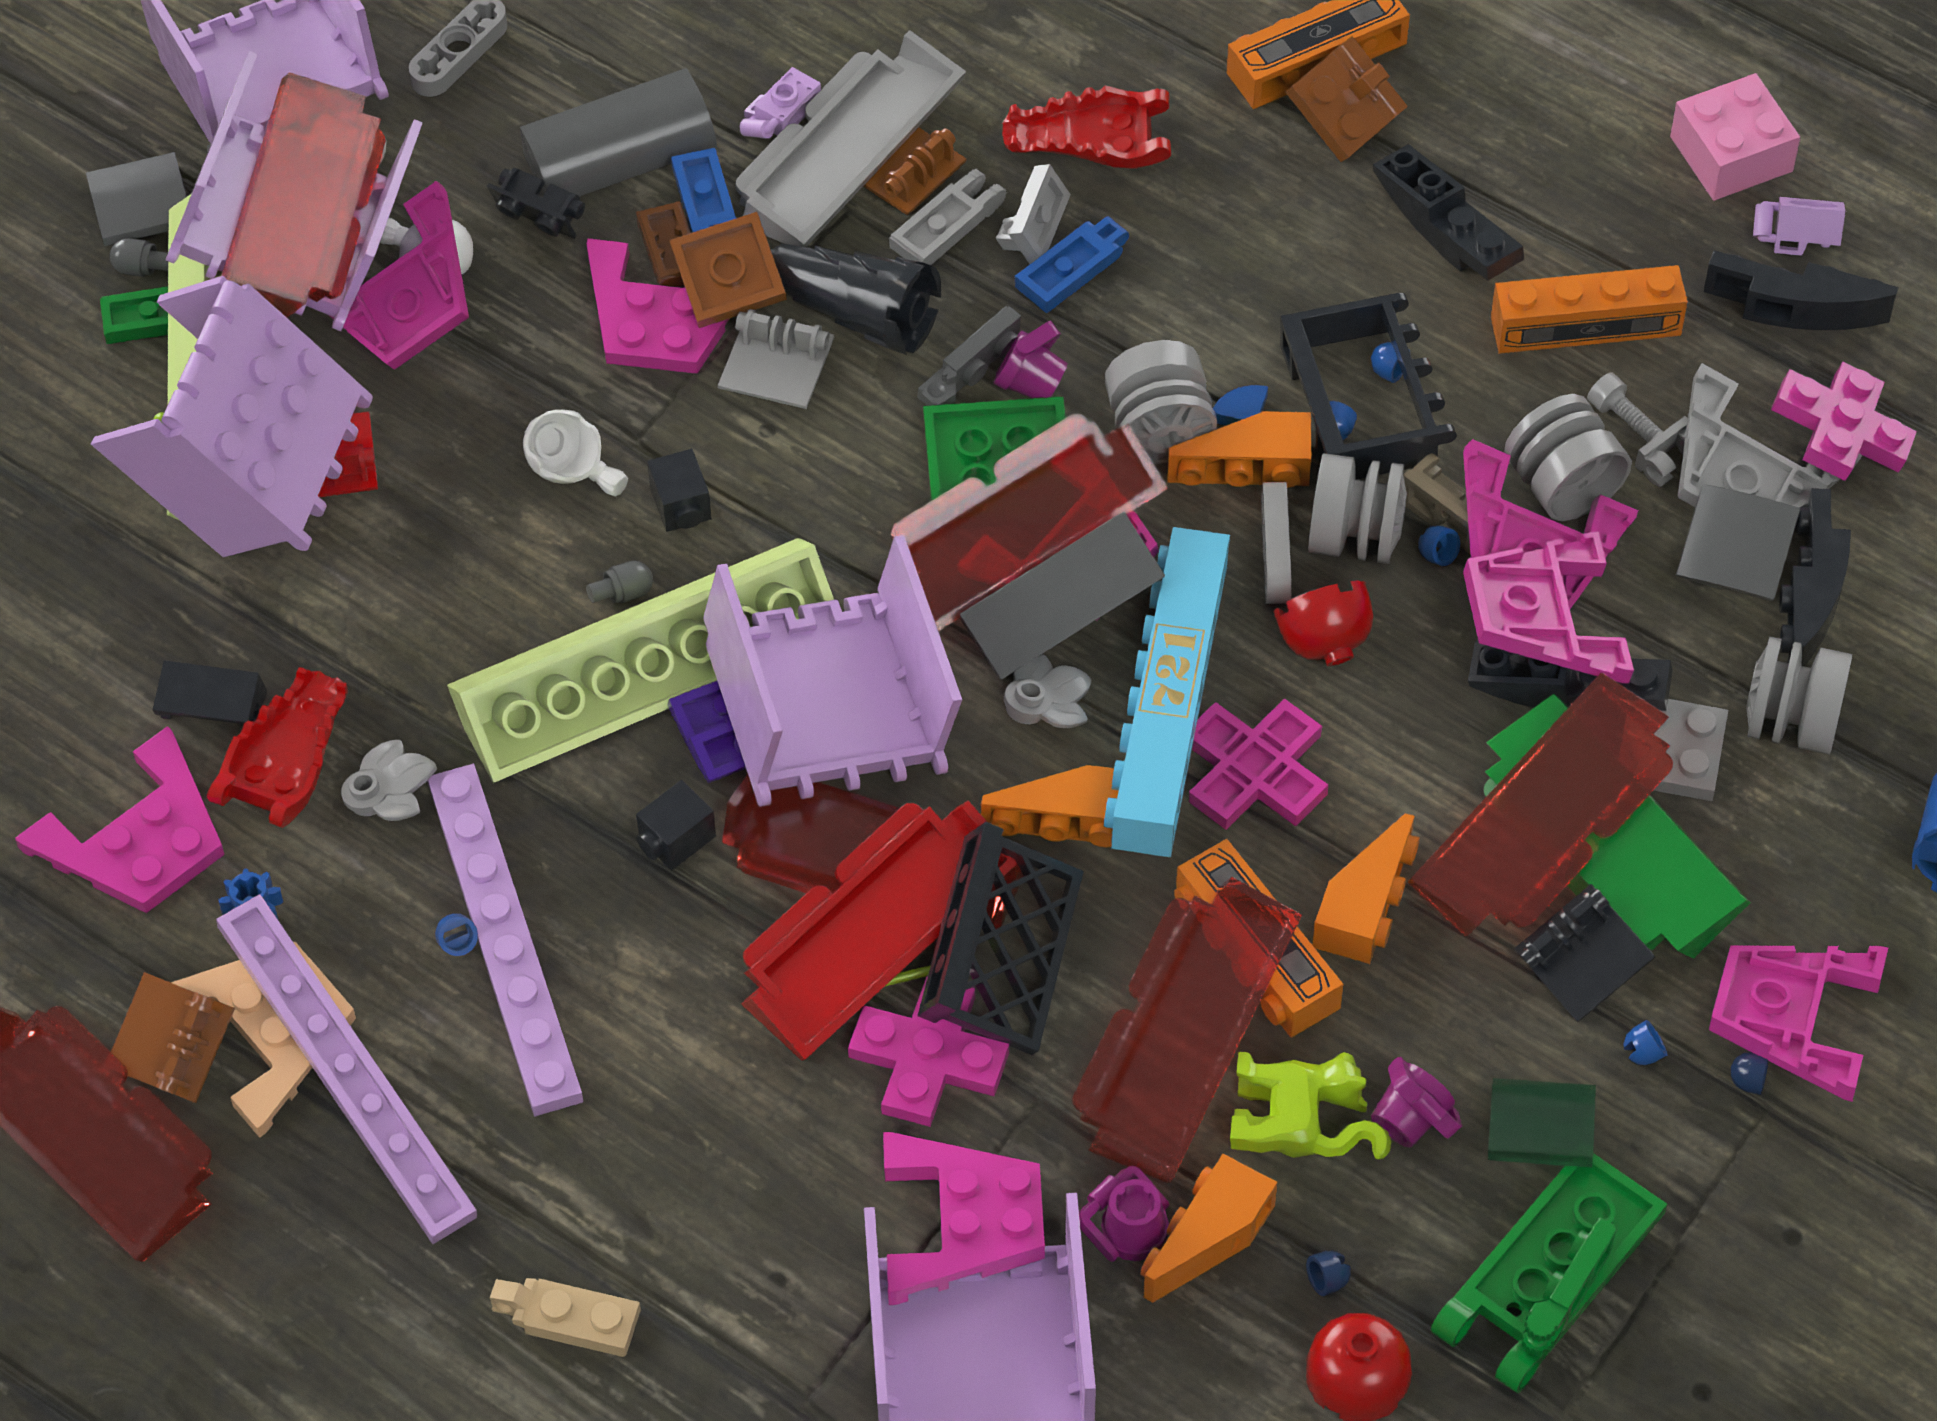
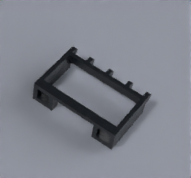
(1352, 321)

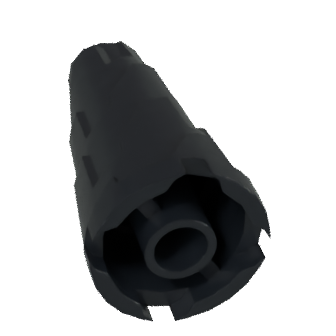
(863, 292)

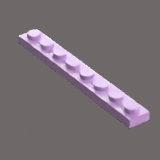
(505, 941)
(347, 1069)

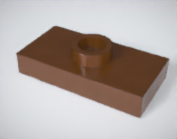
(657, 228)

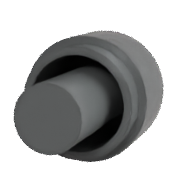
(137, 257)
(622, 583)

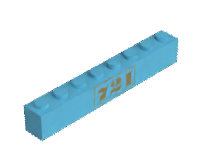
(1169, 693)

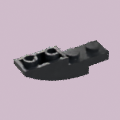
(1443, 217)
(1810, 301)
(1817, 579)
(1533, 680)

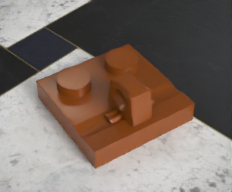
(1346, 98)
(728, 269)

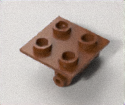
(916, 169)
(171, 1036)

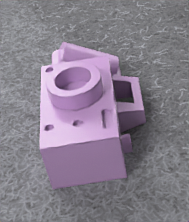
(780, 105)
(1799, 222)

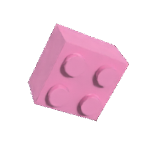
(1734, 136)

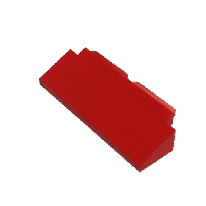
(848, 944)

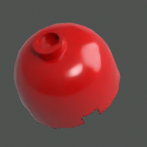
(1327, 622)
(1359, 1367)

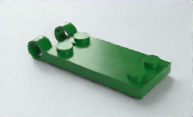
(1538, 1247)

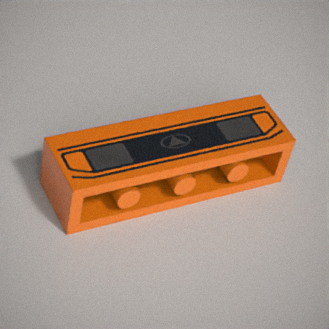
(1281, 54)
(1588, 309)
(1303, 983)

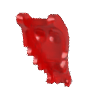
(1096, 126)
(283, 751)

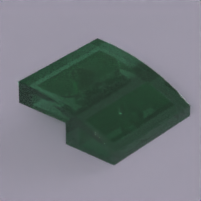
(1542, 1122)

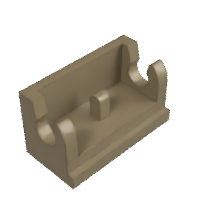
(1437, 498)

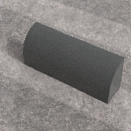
(619, 135)
(1061, 595)

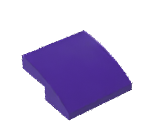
(707, 731)

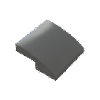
(136, 197)
(1737, 542)

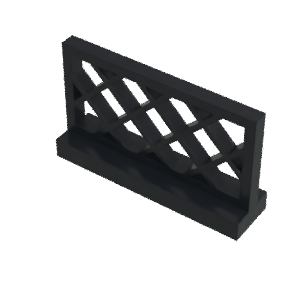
(961, 930)

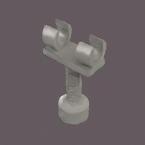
(1608, 395)

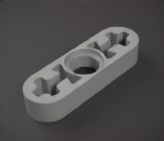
(455, 64)
(1276, 542)

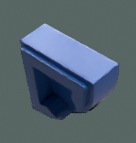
(1240, 404)

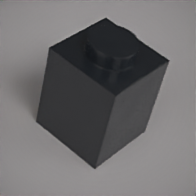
(679, 490)
(675, 826)

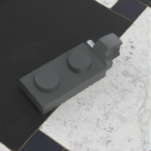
(971, 359)

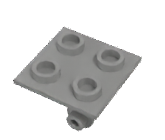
(776, 359)

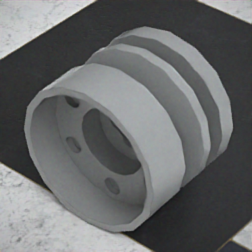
(1160, 395)
(1567, 456)
(1356, 508)
(1798, 695)

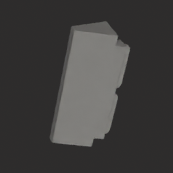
(849, 136)

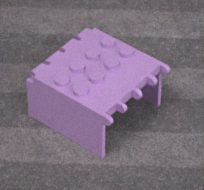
(302, 37)
(222, 186)
(247, 426)
(834, 686)
(987, 1344)

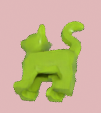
(1294, 1099)

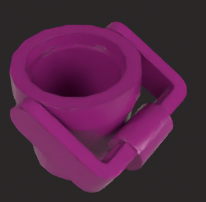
(1030, 364)
(1414, 1105)
(1133, 1218)

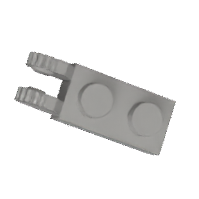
(946, 219)

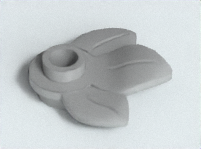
(1047, 694)
(387, 782)

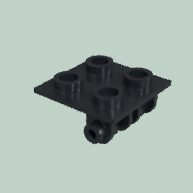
(1584, 952)

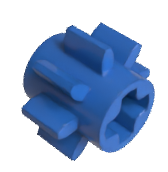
(248, 886)

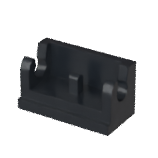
(209, 693)

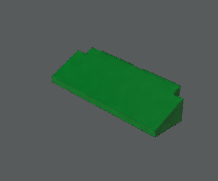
(1647, 867)

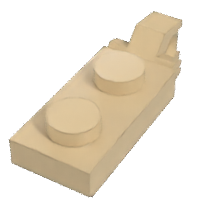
(568, 1314)

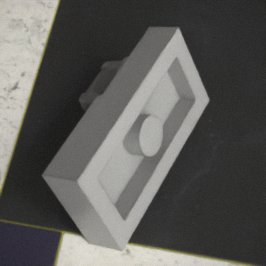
(1037, 216)

